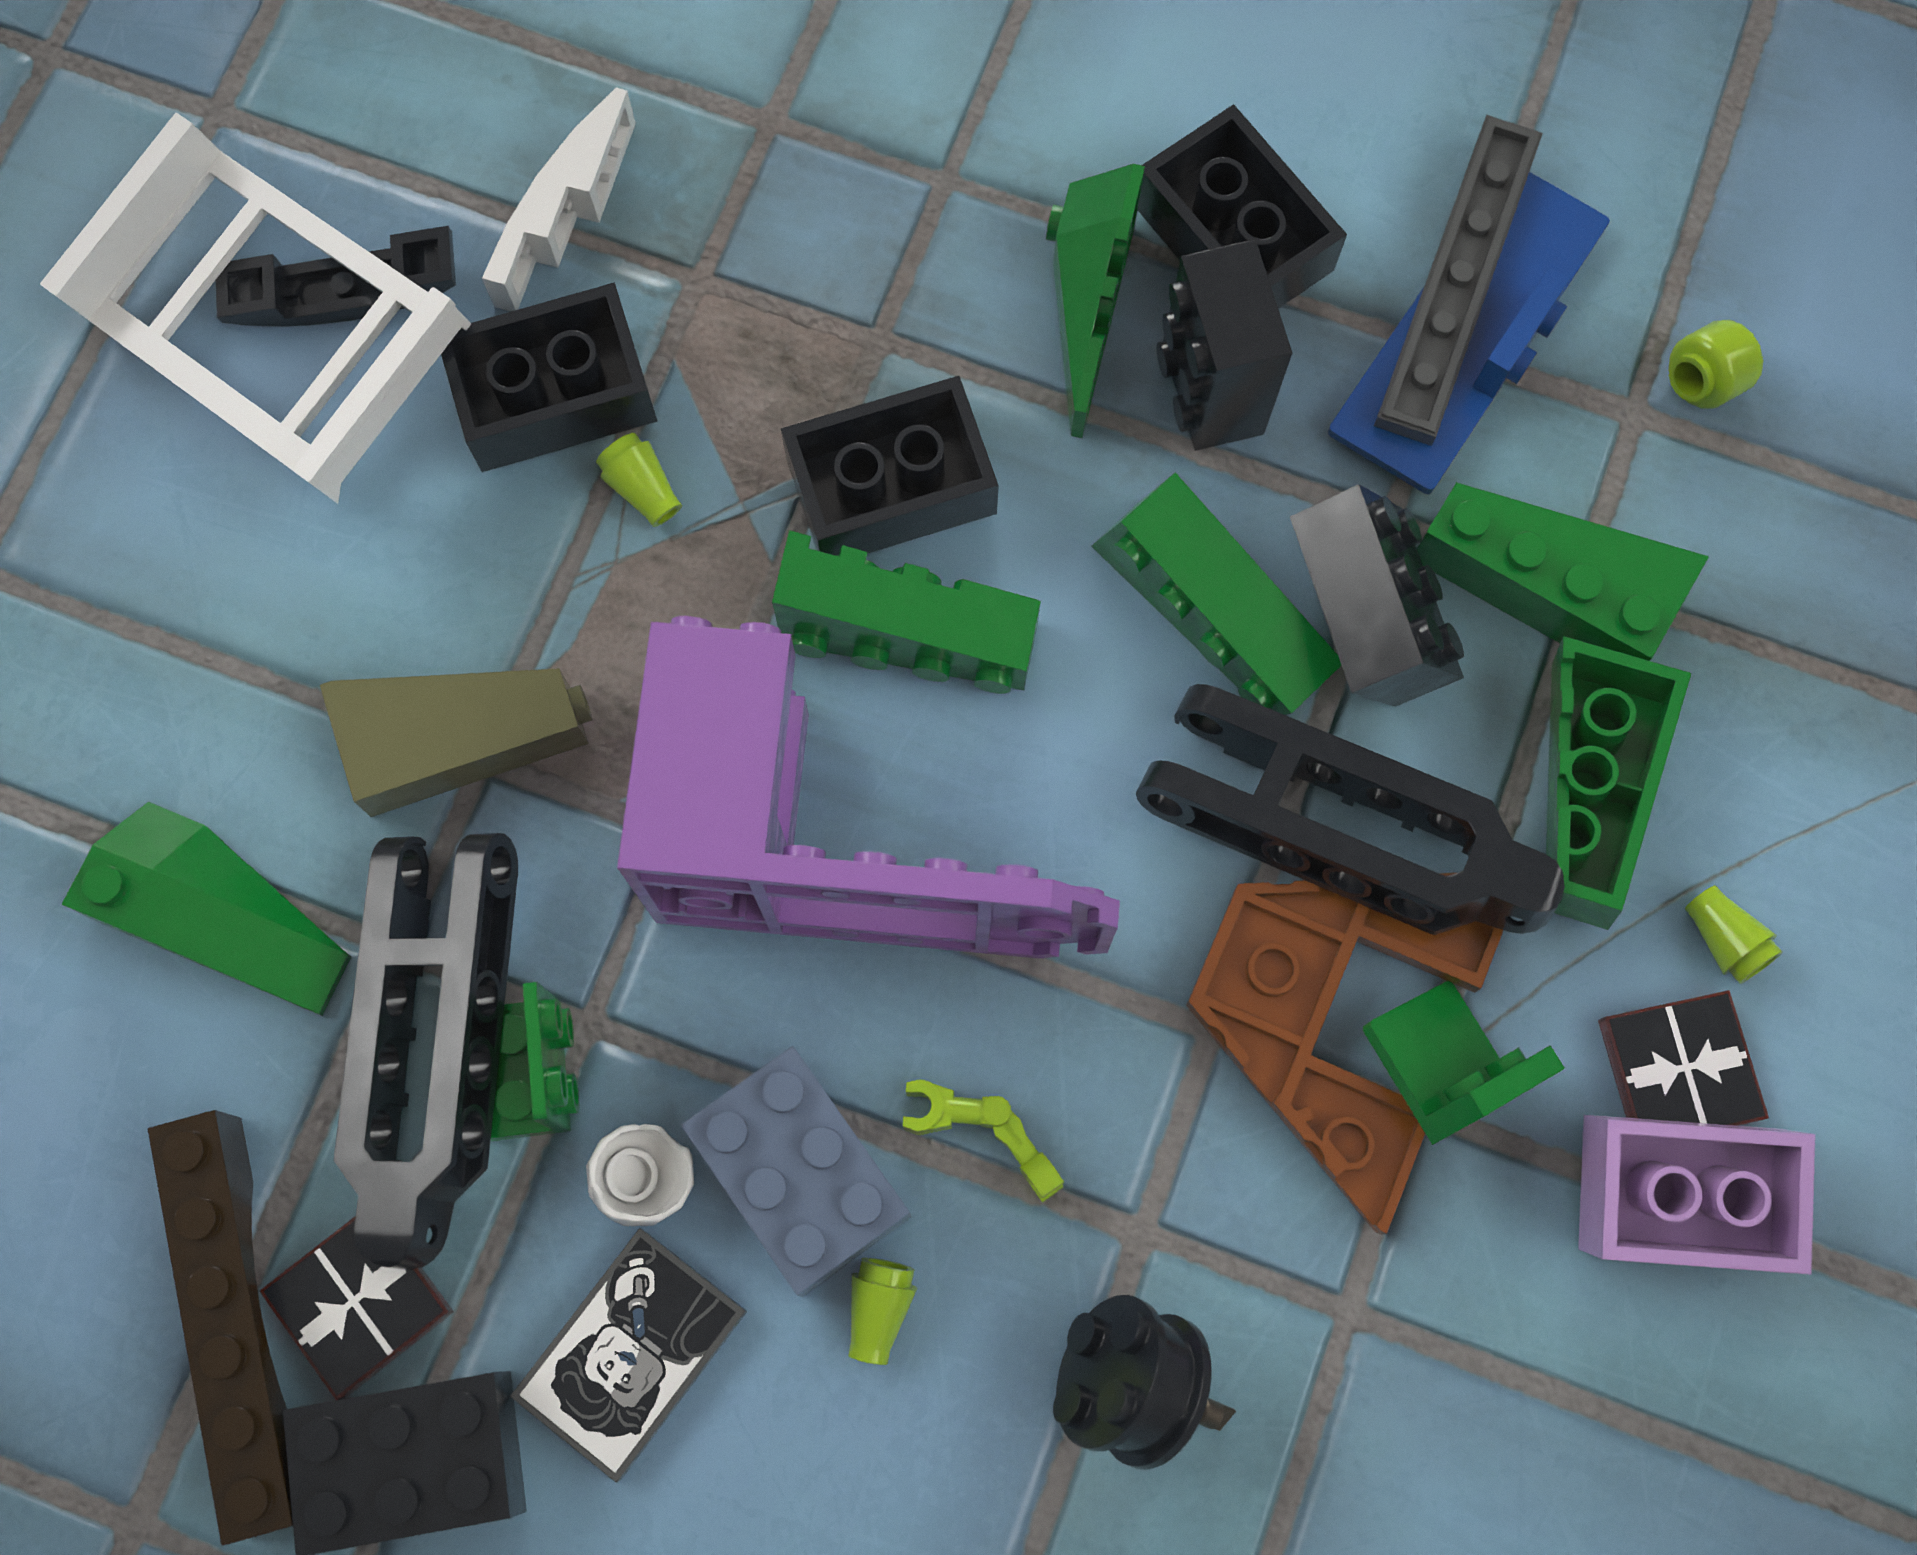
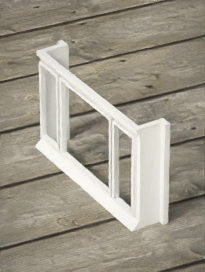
(139, 221)

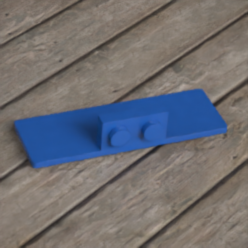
(1537, 263)

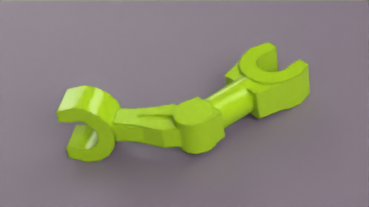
(991, 1113)

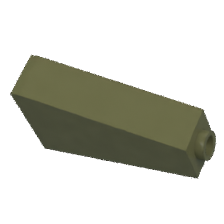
(449, 730)

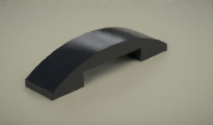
(323, 290)

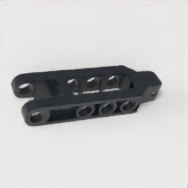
(1497, 880)
(395, 1196)

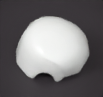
(639, 1175)

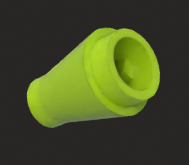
(637, 476)
(1733, 936)
(878, 1308)

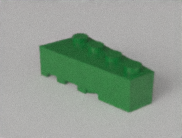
(1560, 570)
(1218, 597)

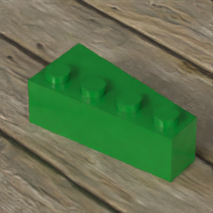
(903, 618)
(1605, 764)

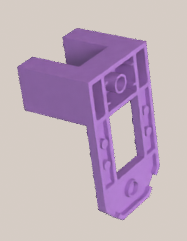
(719, 811)

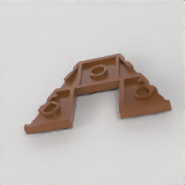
(1267, 1001)

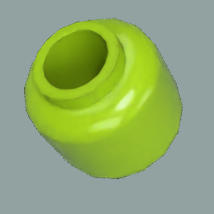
(1715, 364)

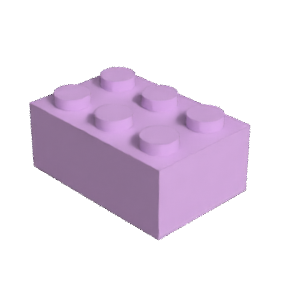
(1697, 1194)

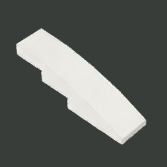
(567, 187)

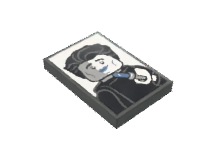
(628, 1355)

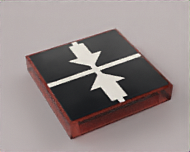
(1684, 1062)
(352, 1313)

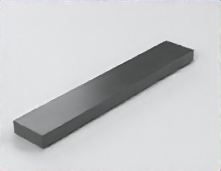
(1458, 281)

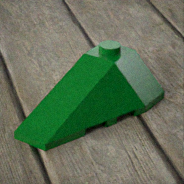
(1089, 263)
(200, 900)

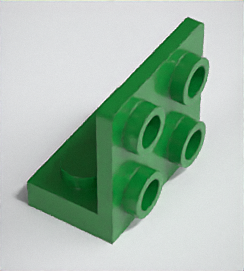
(1449, 1064)
(532, 1081)

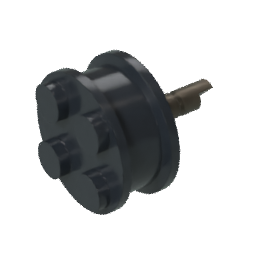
(1135, 1383)

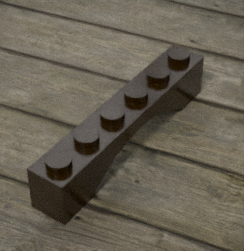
(208, 1228)

